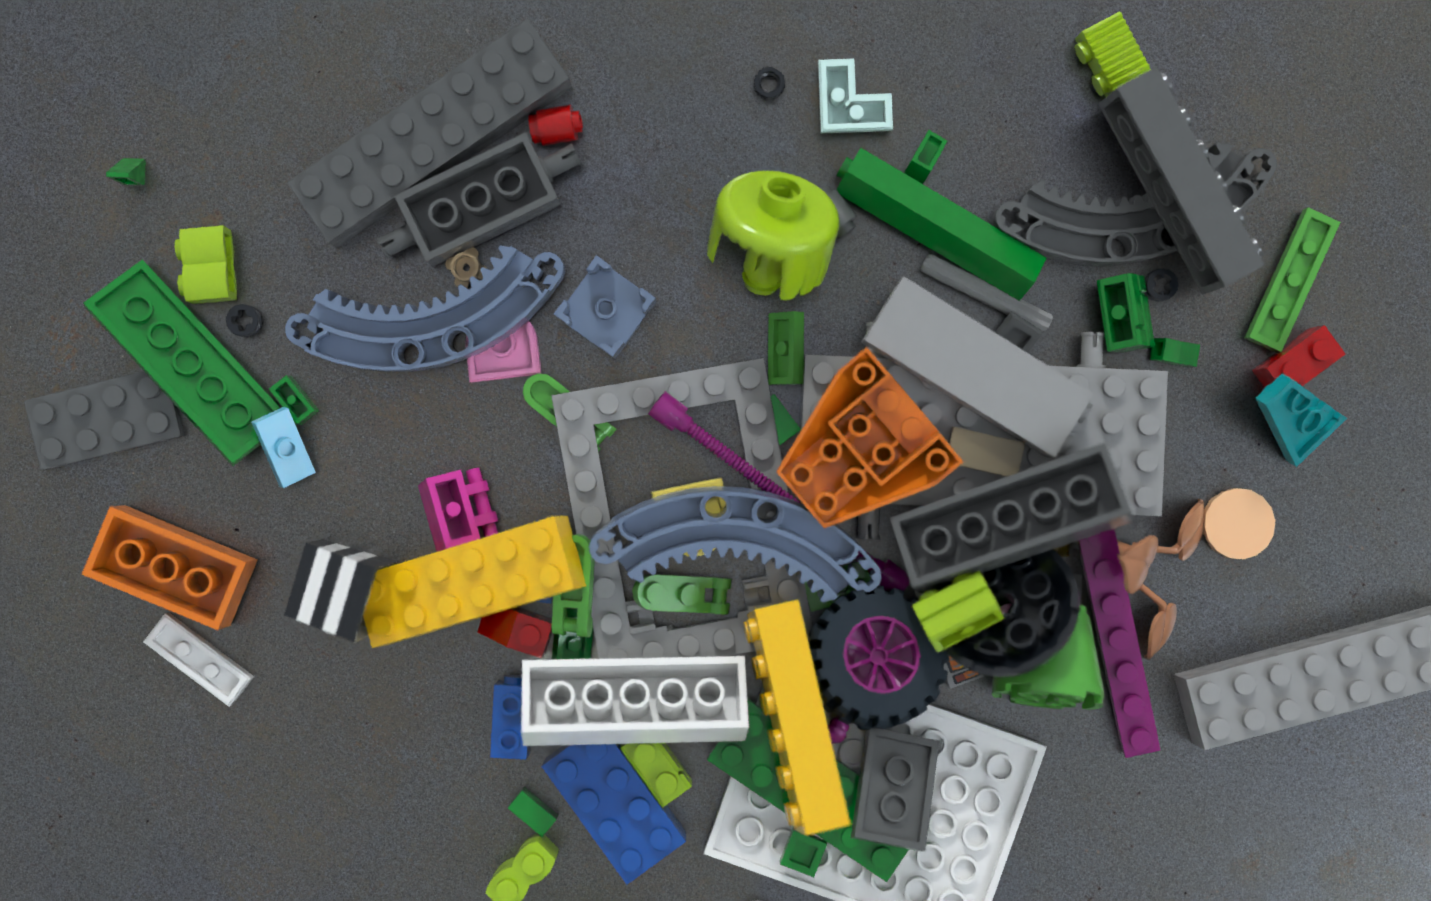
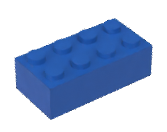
(615, 806)

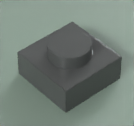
(1019, 332)

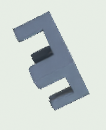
(606, 308)

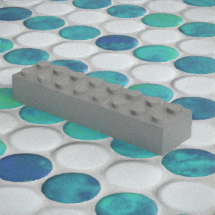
(1307, 679)

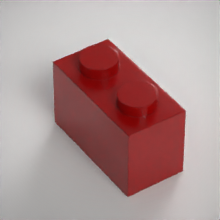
(1302, 357)

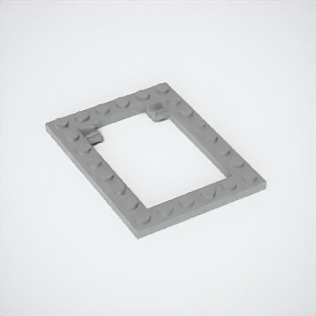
(575, 421)

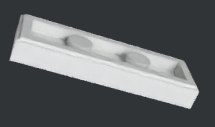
(198, 659)

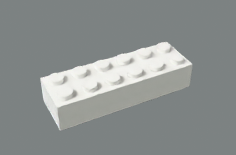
(634, 700)

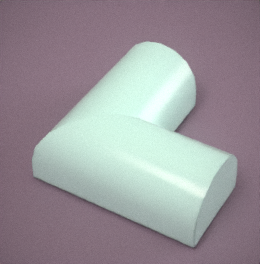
(844, 109)

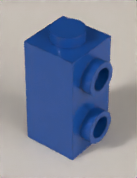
(507, 720)

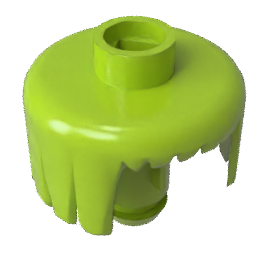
(783, 226)

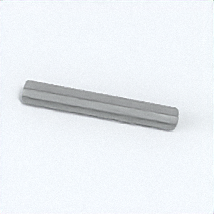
(984, 291)

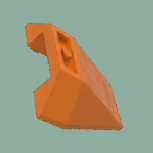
(864, 446)

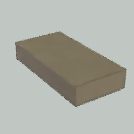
(987, 451)

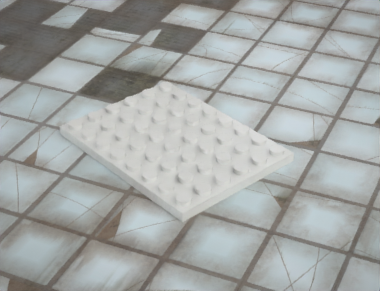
(973, 820)

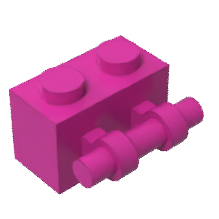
(450, 509)

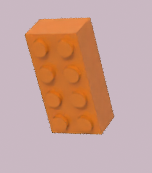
(169, 567)

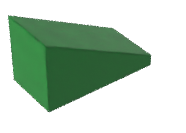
(925, 156)
(128, 171)
(785, 424)

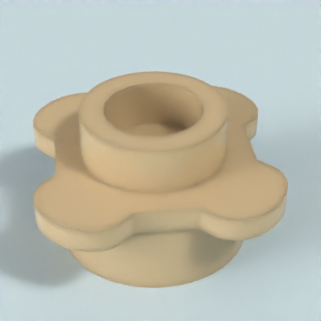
(457, 263)

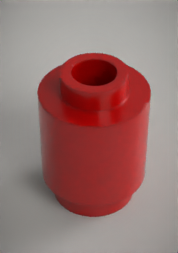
(555, 125)

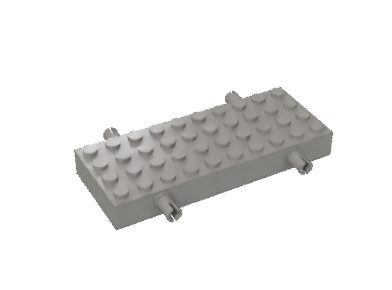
(1125, 415)

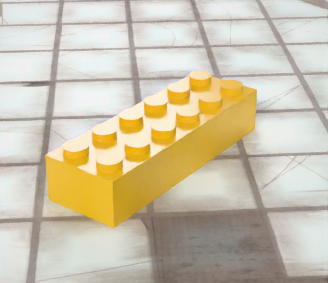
(473, 581)
(797, 718)

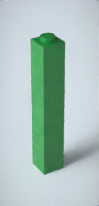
(939, 224)

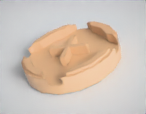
(1238, 523)

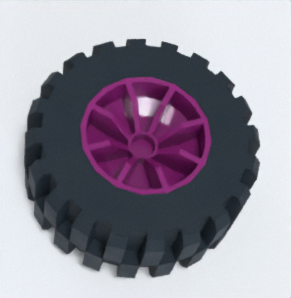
(875, 659)

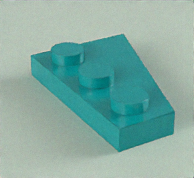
(1297, 418)

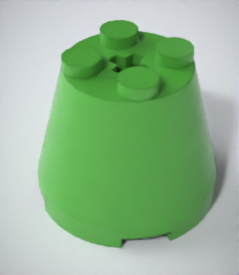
(1064, 680)

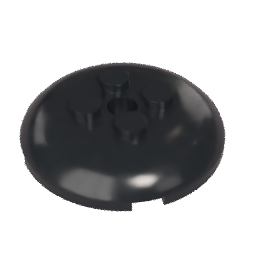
(1039, 622)

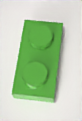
(785, 348)

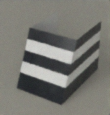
(333, 588)

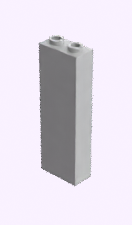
(978, 369)

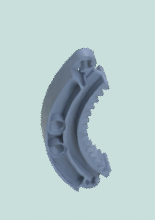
(378, 335)
(681, 524)

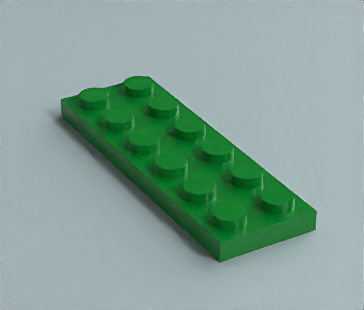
(183, 359)
(755, 767)

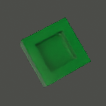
(803, 853)

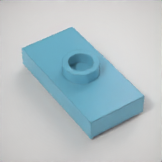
(283, 447)

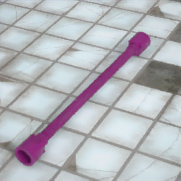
(673, 415)

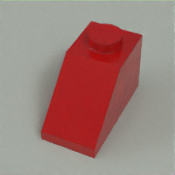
(518, 630)

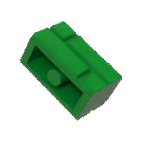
(1125, 313)

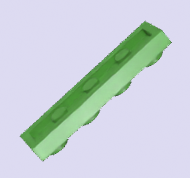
(1292, 280)

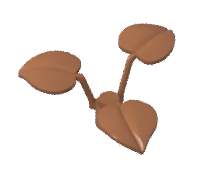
(1136, 563)

